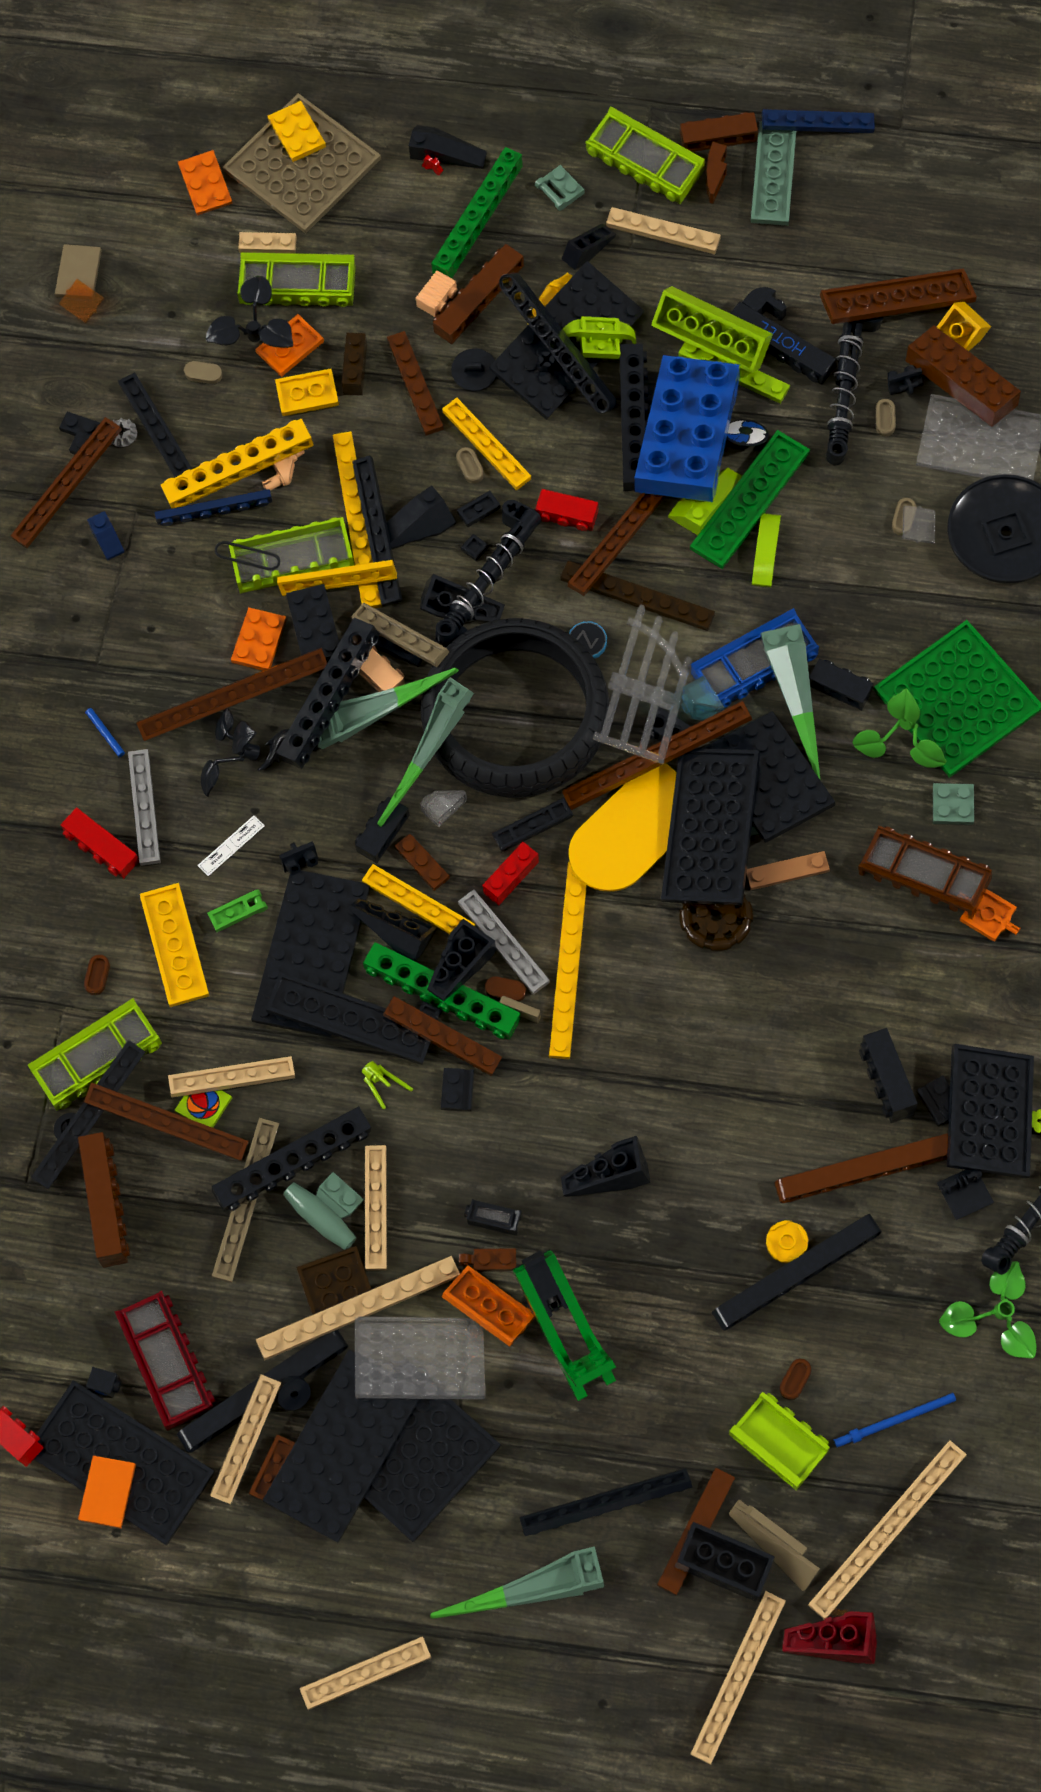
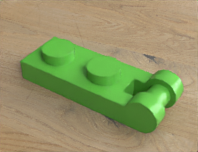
(237, 910)

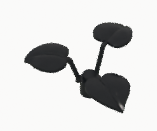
(275, 334)
(242, 736)

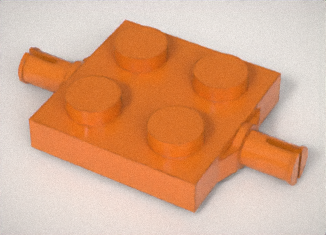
(992, 916)

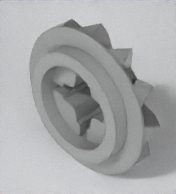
(128, 436)

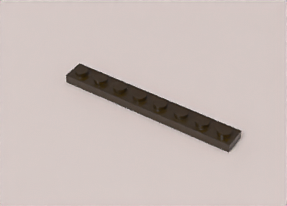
(651, 599)

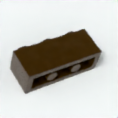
(354, 364)

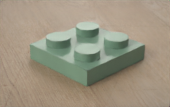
(953, 804)

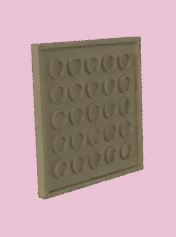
(311, 185)

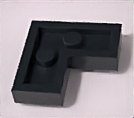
(79, 427)

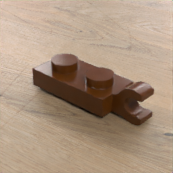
(490, 1259)

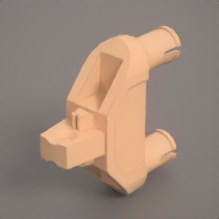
(284, 471)

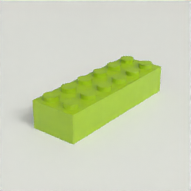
(711, 329)

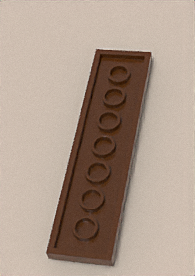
(897, 296)

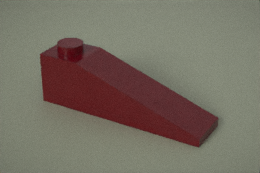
(838, 1638)

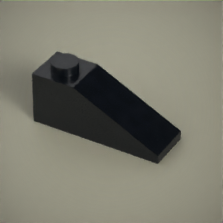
(587, 246)

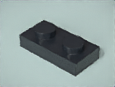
(478, 509)

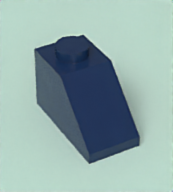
(105, 535)

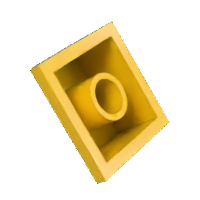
(964, 325)

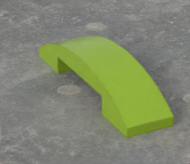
(766, 550)

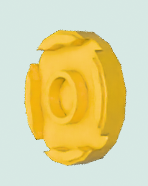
(786, 1241)

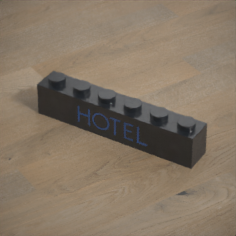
(789, 347)

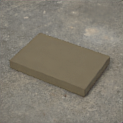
(79, 264)

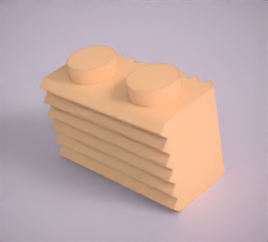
(436, 293)

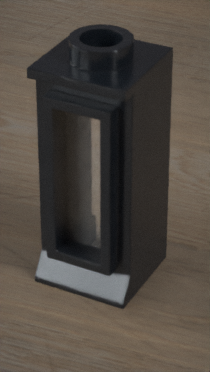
(493, 1217)

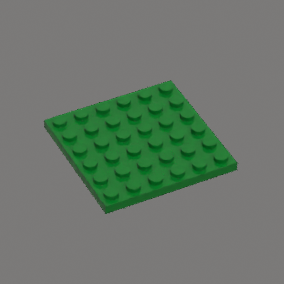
(963, 696)

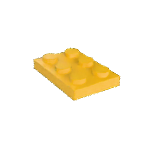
(296, 131)
(306, 392)

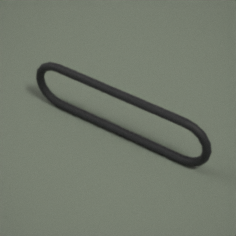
(248, 548)

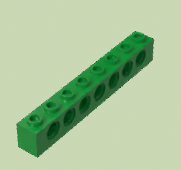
(478, 213)
(380, 955)

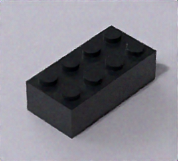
(313, 620)
(888, 1075)
(724, 1561)

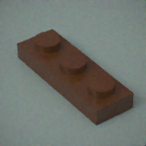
(422, 862)
(272, 1464)

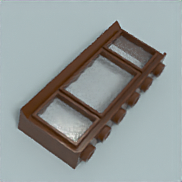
(926, 870)

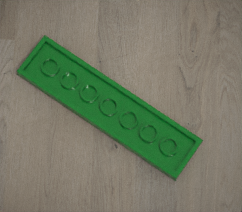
(749, 499)

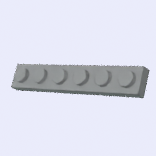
(144, 807)
(505, 943)

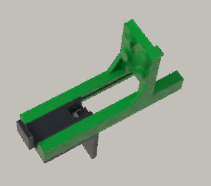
(547, 1292)

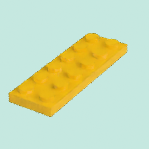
(174, 945)

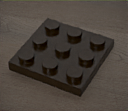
(333, 1279)

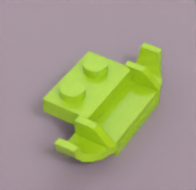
(600, 336)

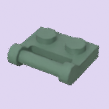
(563, 183)

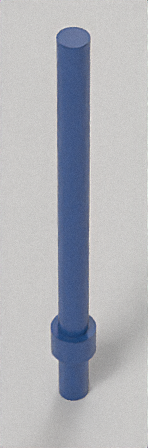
(855, 1435)

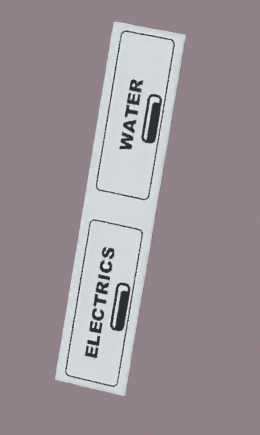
(230, 845)

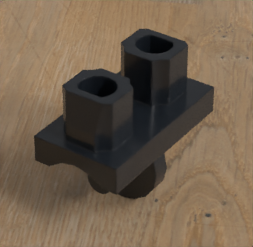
(905, 381)
(299, 856)

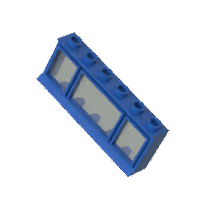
(743, 662)

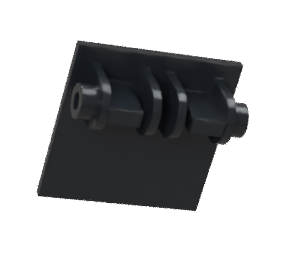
(965, 1193)

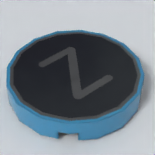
(591, 637)

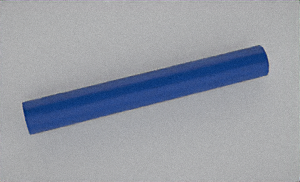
(105, 732)

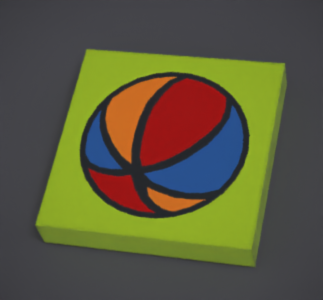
(204, 1107)

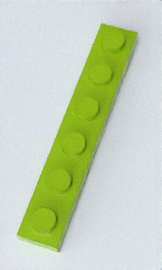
(757, 381)

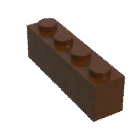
(723, 130)

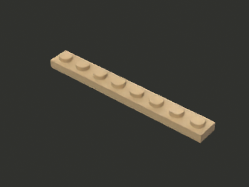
(738, 1678)

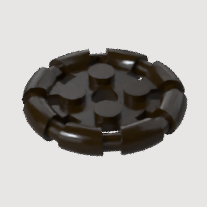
(716, 928)

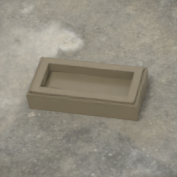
(525, 1010)

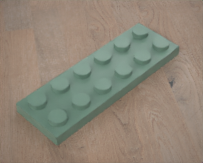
(773, 176)

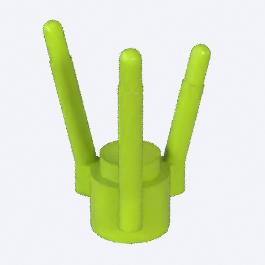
(375, 1073)

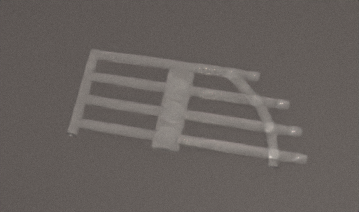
(641, 691)

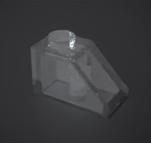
(442, 804)

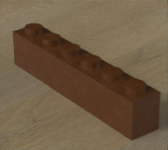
(477, 294)

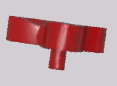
(430, 163)

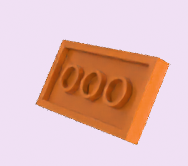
(488, 1305)

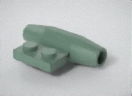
(327, 1208)

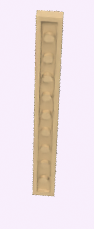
(359, 1306)
(887, 1530)

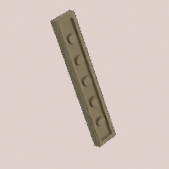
(402, 635)

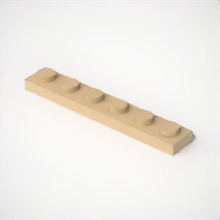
(663, 230)
(231, 1076)
(375, 1208)
(245, 1439)
(365, 1673)

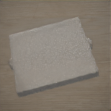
(918, 524)

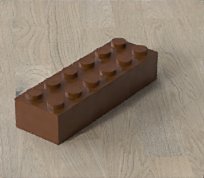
(963, 376)
(103, 1199)

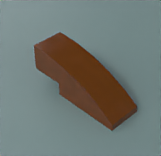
(716, 170)

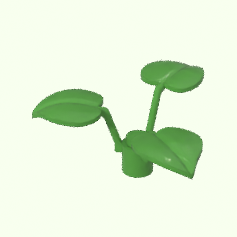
(905, 708)
(1019, 1339)

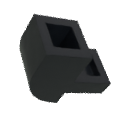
(763, 300)

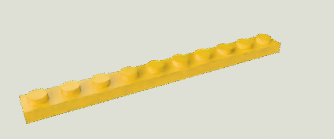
(359, 540)
(568, 967)

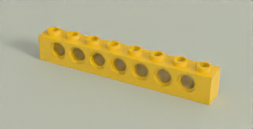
(234, 473)

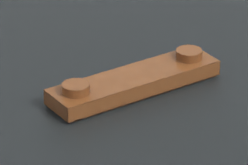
(787, 870)

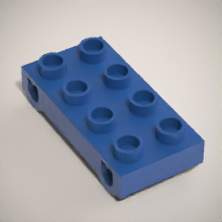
(687, 428)

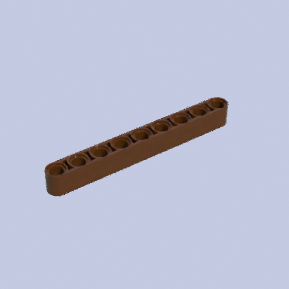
(862, 1169)

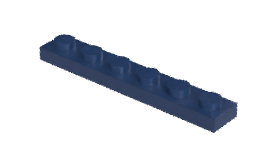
(818, 121)
(206, 509)

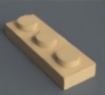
(267, 242)

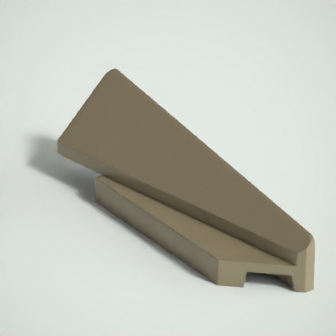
(776, 1542)

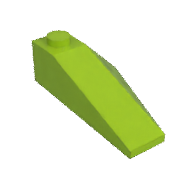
(697, 513)

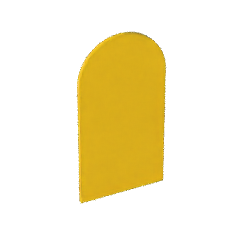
(625, 833)

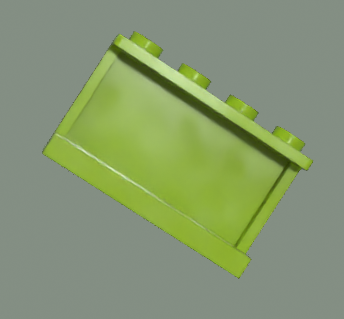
(780, 1440)

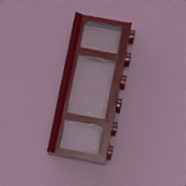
(165, 1360)

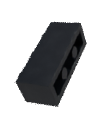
(840, 684)
(377, 839)

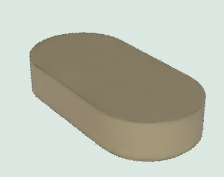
(203, 372)
(885, 417)
(470, 465)
(897, 523)

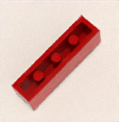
(99, 843)

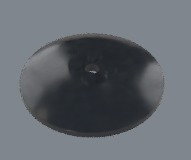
(983, 513)

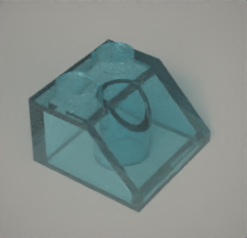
(700, 700)

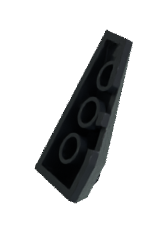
(444, 147)
(420, 518)
(440, 593)
(401, 933)
(463, 957)
(614, 1170)

